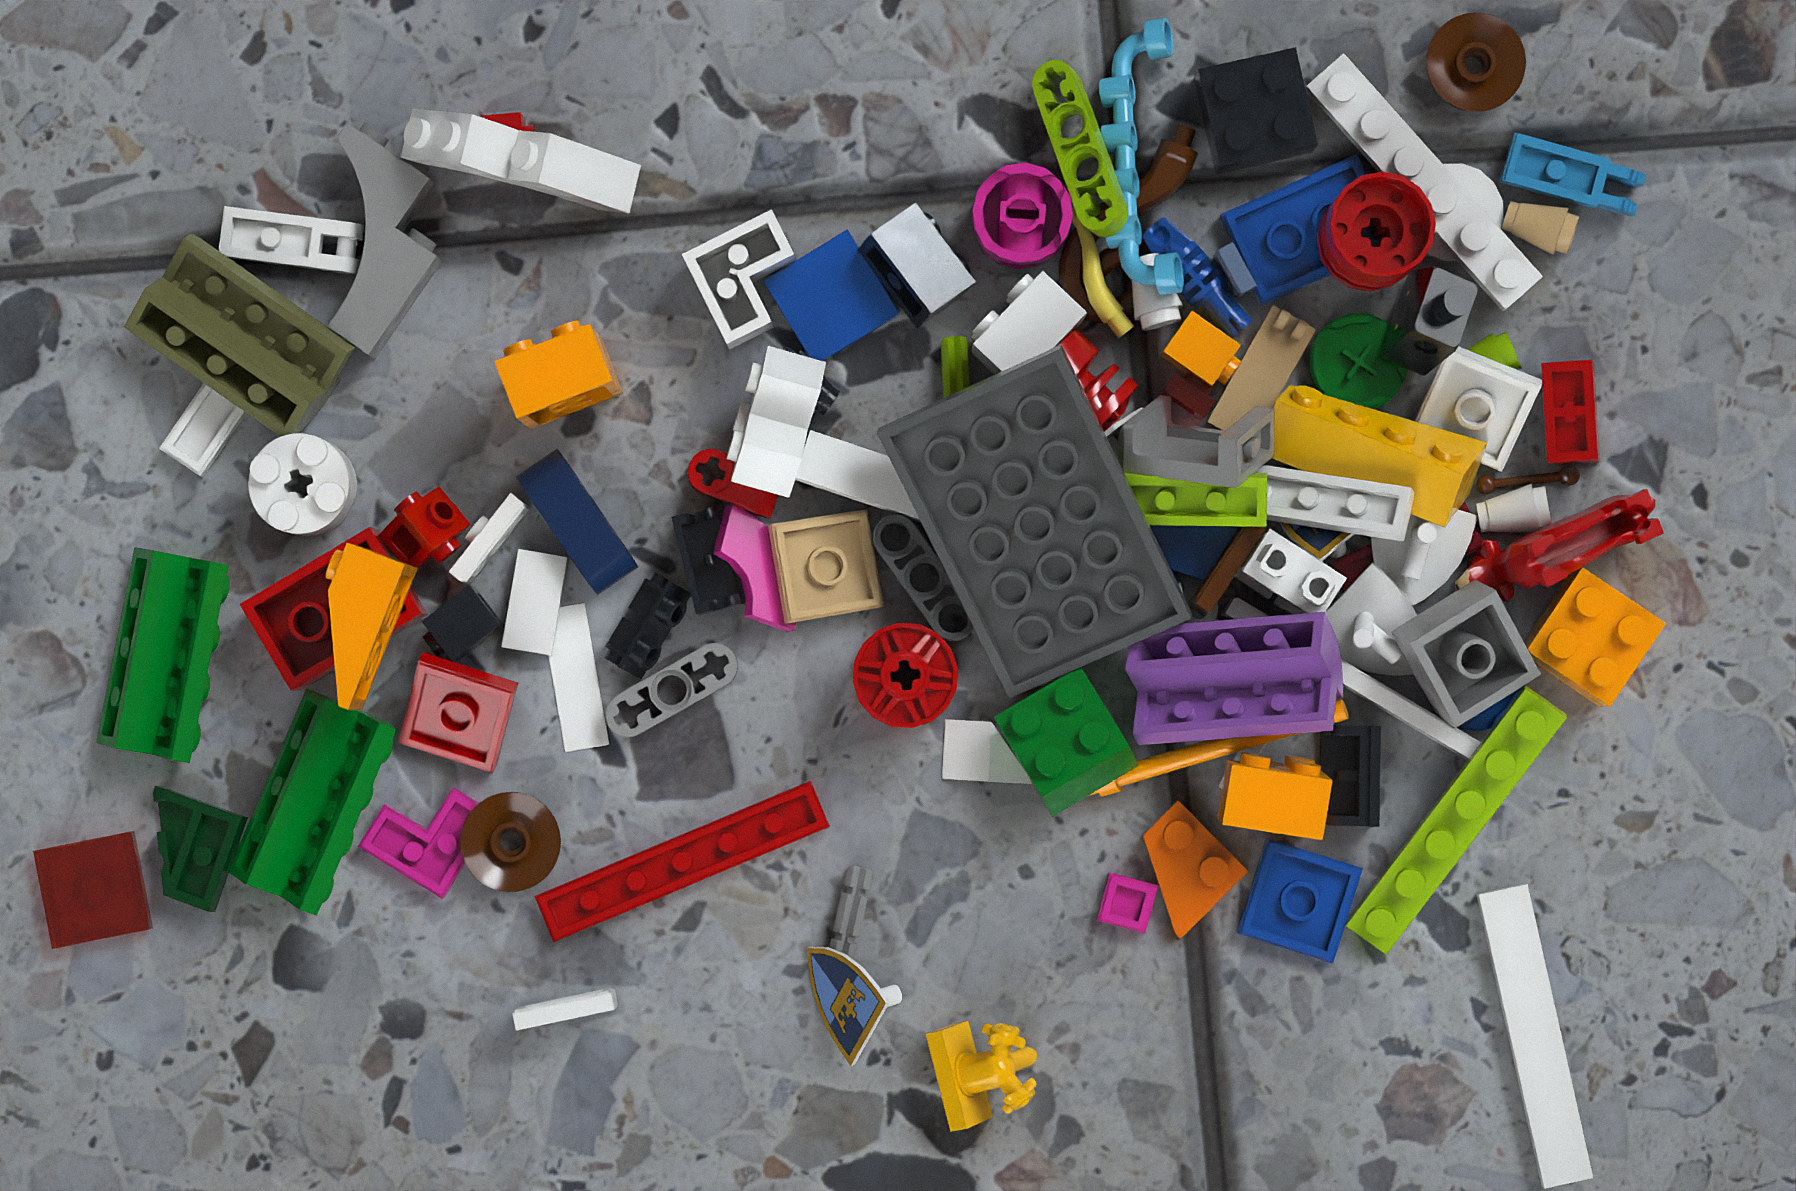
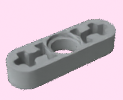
(645, 718)

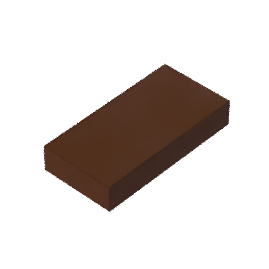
(1225, 569)

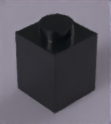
(461, 625)

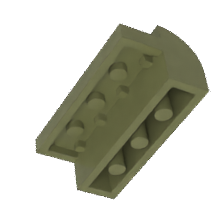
(240, 337)

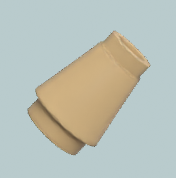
(1542, 225)

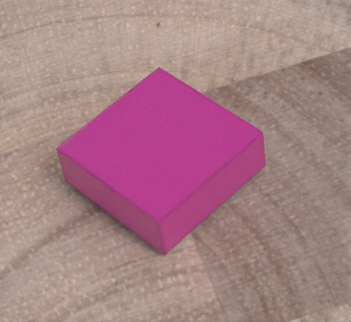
(1127, 902)

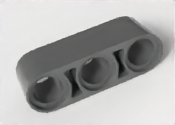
(905, 560)

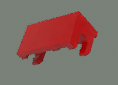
(1570, 412)

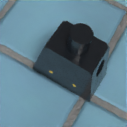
(1429, 310)

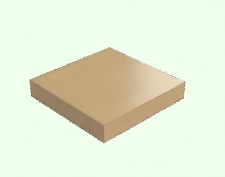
(825, 566)

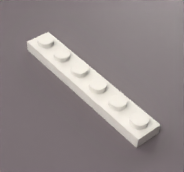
(1398, 150)

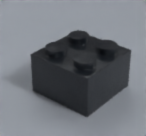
(1255, 110)

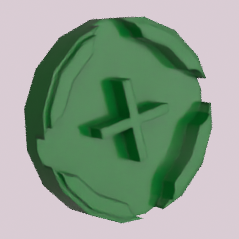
(1348, 364)

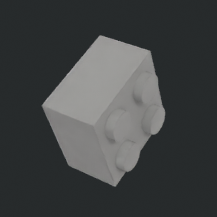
(1466, 653)

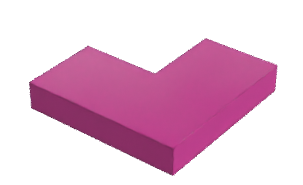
(421, 854)

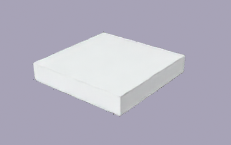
(1480, 402)

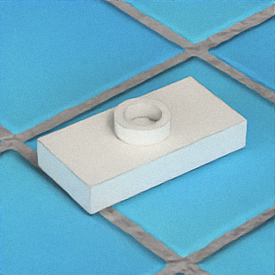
(487, 537)

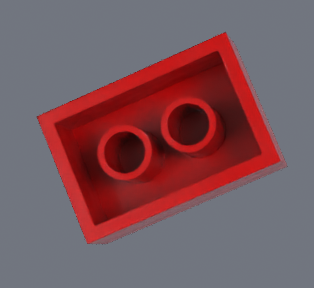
(296, 620)

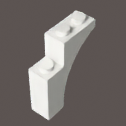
(521, 158)

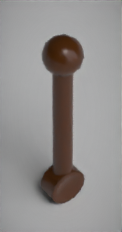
(1567, 475)

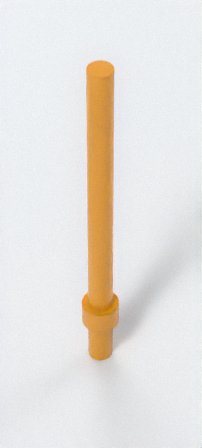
(1196, 754)

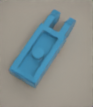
(1567, 174)

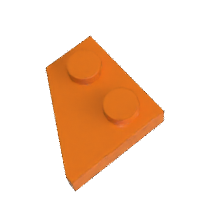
(1189, 866)

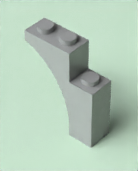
(392, 263)

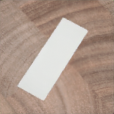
(577, 682)

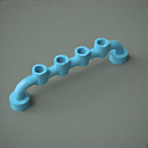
(1123, 142)

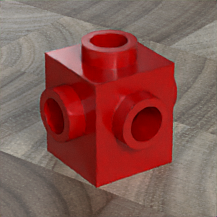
(432, 522)

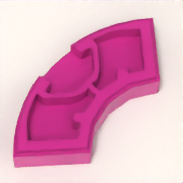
(747, 548)

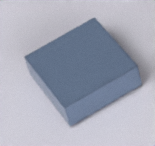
(1234, 269)

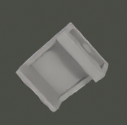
(1196, 454)

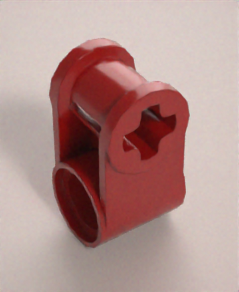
(745, 497)

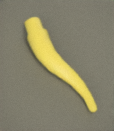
(1098, 293)

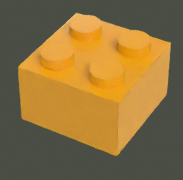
(1592, 637)

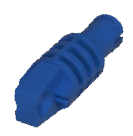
(1202, 278)

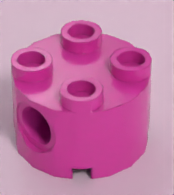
(1021, 216)

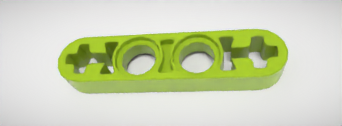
(1075, 150)

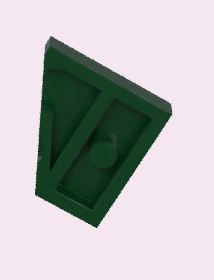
(195, 847)

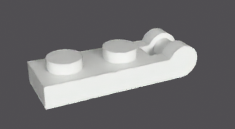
(289, 240)

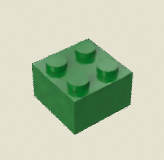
(1066, 741)

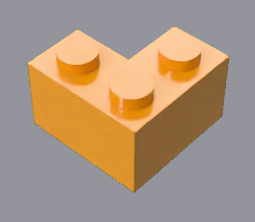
(1275, 796)

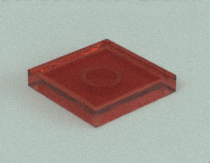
(93, 889)

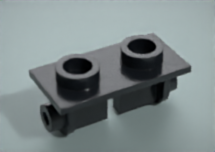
(639, 646)

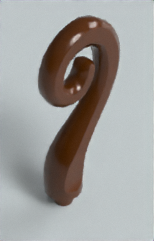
(1164, 177)

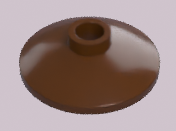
(1489, 41)
(514, 868)

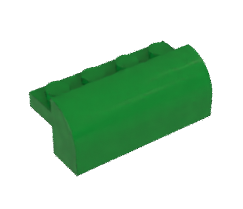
(163, 654)
(312, 801)

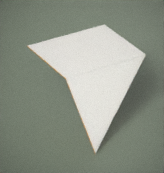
(979, 754)

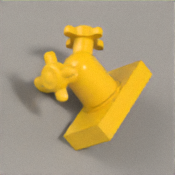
(968, 1075)

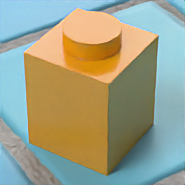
(1202, 351)

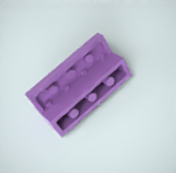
(1236, 679)

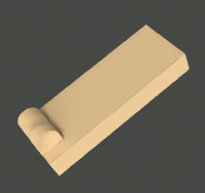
(1263, 367)

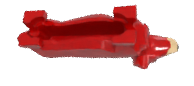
(1563, 546)

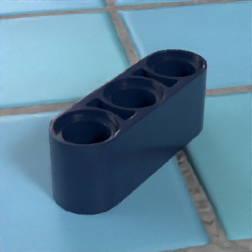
(577, 521)

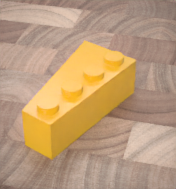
(1375, 446)

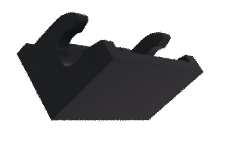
(709, 578)
(1353, 762)

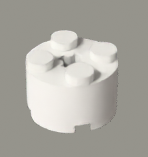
(276, 472)

